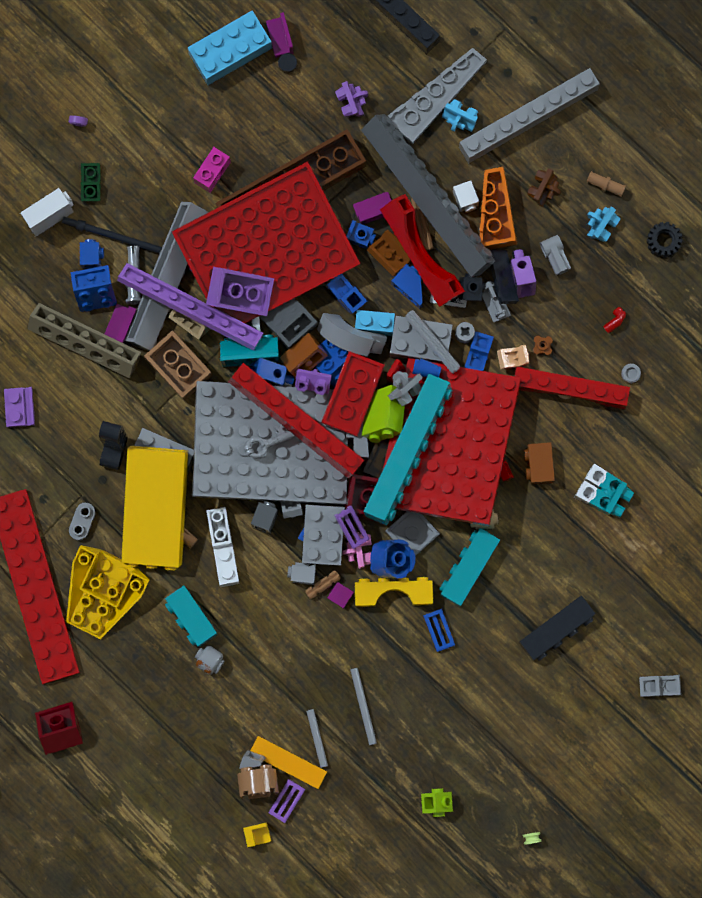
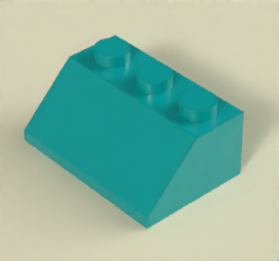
(236, 354)

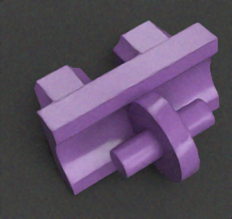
(355, 98)
(313, 381)

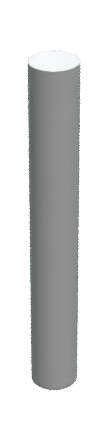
(317, 738)

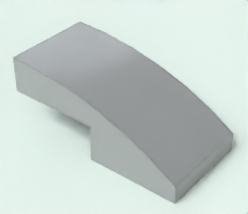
(660, 685)

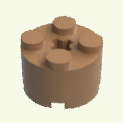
(257, 782)

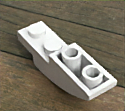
(222, 547)

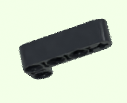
(114, 442)

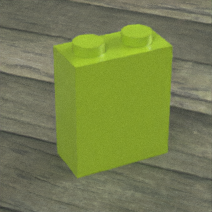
(383, 416)

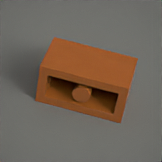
(303, 355)
(540, 463)

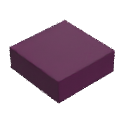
(340, 595)

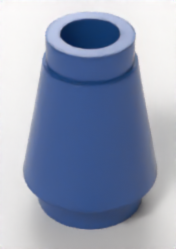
(425, 367)

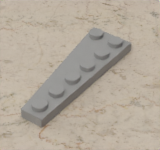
(426, 105)

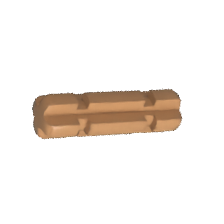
(322, 585)

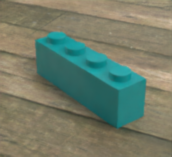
(469, 568)

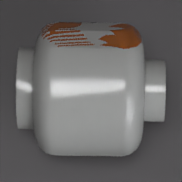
(209, 660)

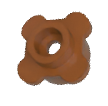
(542, 350)

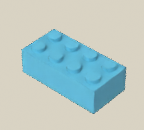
(230, 47)

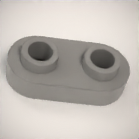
(82, 521)

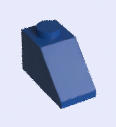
(409, 284)

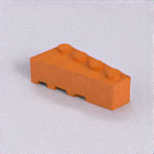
(496, 214)

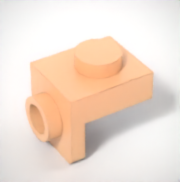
(513, 357)

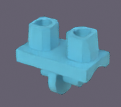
(458, 117)
(599, 221)

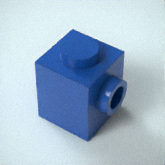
(90, 254)

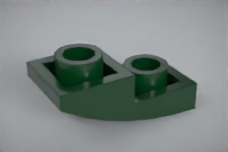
(90, 181)

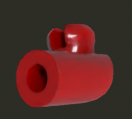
(617, 321)

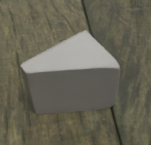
(251, 759)

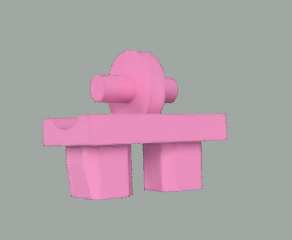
(363, 559)

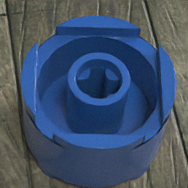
(392, 559)

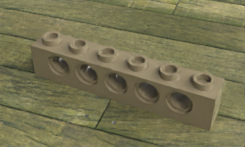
(84, 340)

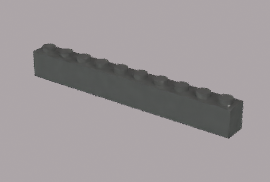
(428, 195)

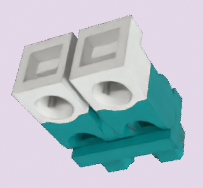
(607, 495)

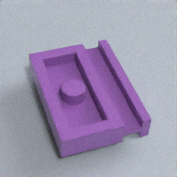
(19, 407)

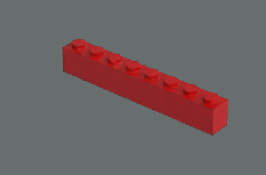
(296, 420)

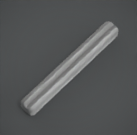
(432, 341)

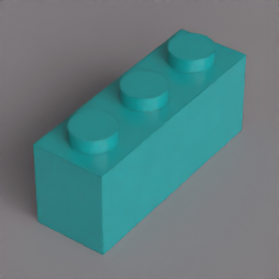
(190, 617)

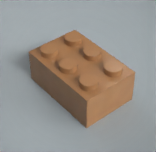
(177, 365)

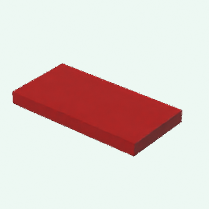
(353, 393)

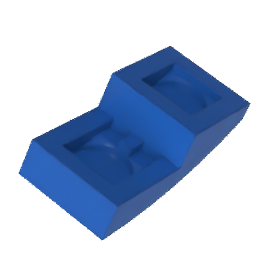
(479, 351)

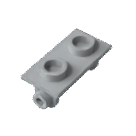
(496, 310)

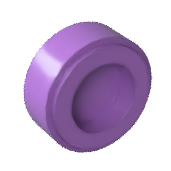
(78, 121)

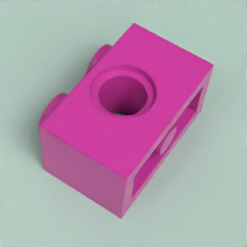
(211, 169)

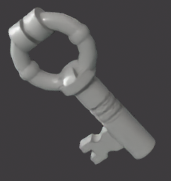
(265, 444)

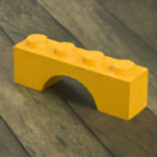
(369, 592)

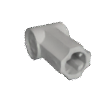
(554, 251)

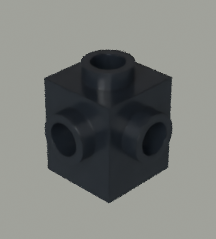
(476, 290)

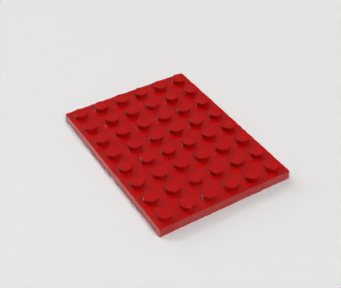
(271, 232)
(467, 450)

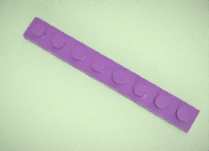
(190, 306)

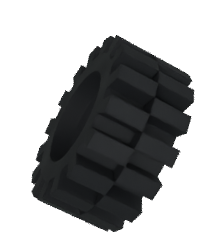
(670, 230)

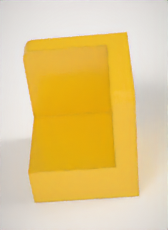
(257, 834)

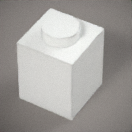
(466, 196)

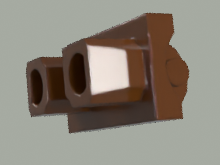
(547, 188)

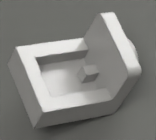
(291, 509)

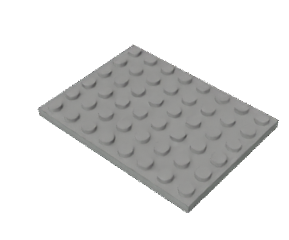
(288, 469)

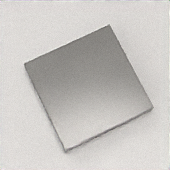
(413, 529)

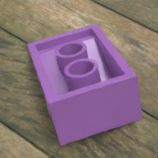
(240, 291)

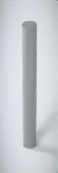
(363, 706)

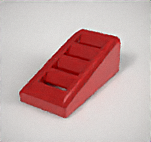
(397, 366)

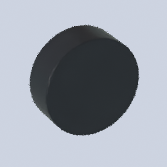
(287, 63)

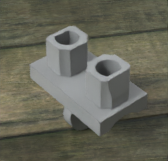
(404, 385)

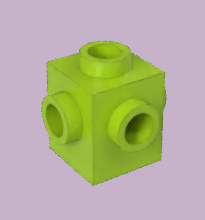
(437, 802)

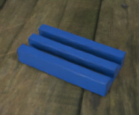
(433, 615)

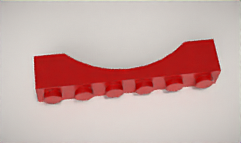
(401, 218)
(590, 390)

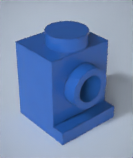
(355, 239)

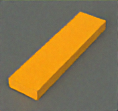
(289, 762)

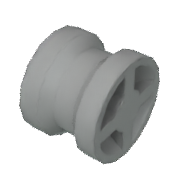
(463, 335)

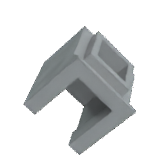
(302, 573)

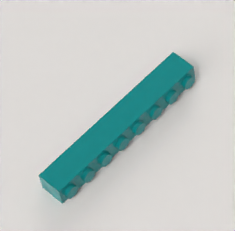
(408, 449)

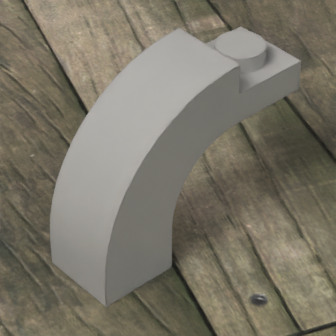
(341, 334)

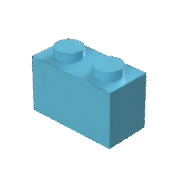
(375, 322)

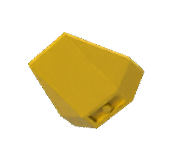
(101, 590)

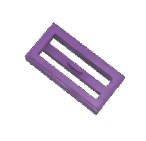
(344, 514)
(278, 815)

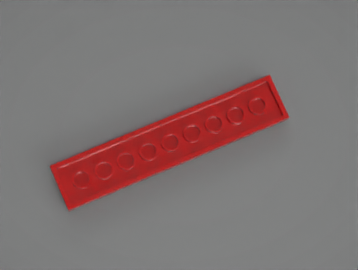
(35, 589)

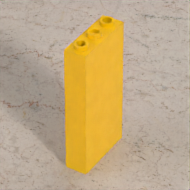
(154, 507)

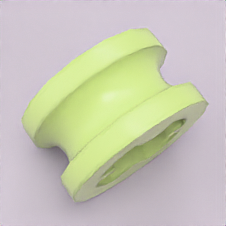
(532, 838)

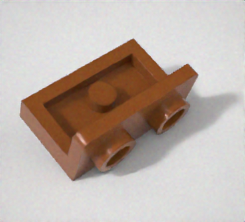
(389, 253)

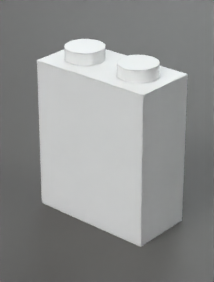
(48, 211)

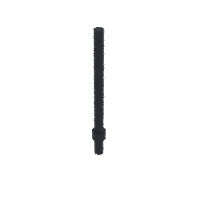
(82, 226)

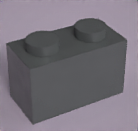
(265, 517)

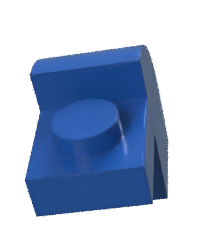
(346, 294)

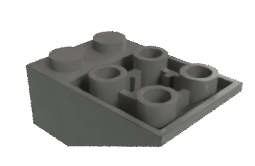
(289, 322)

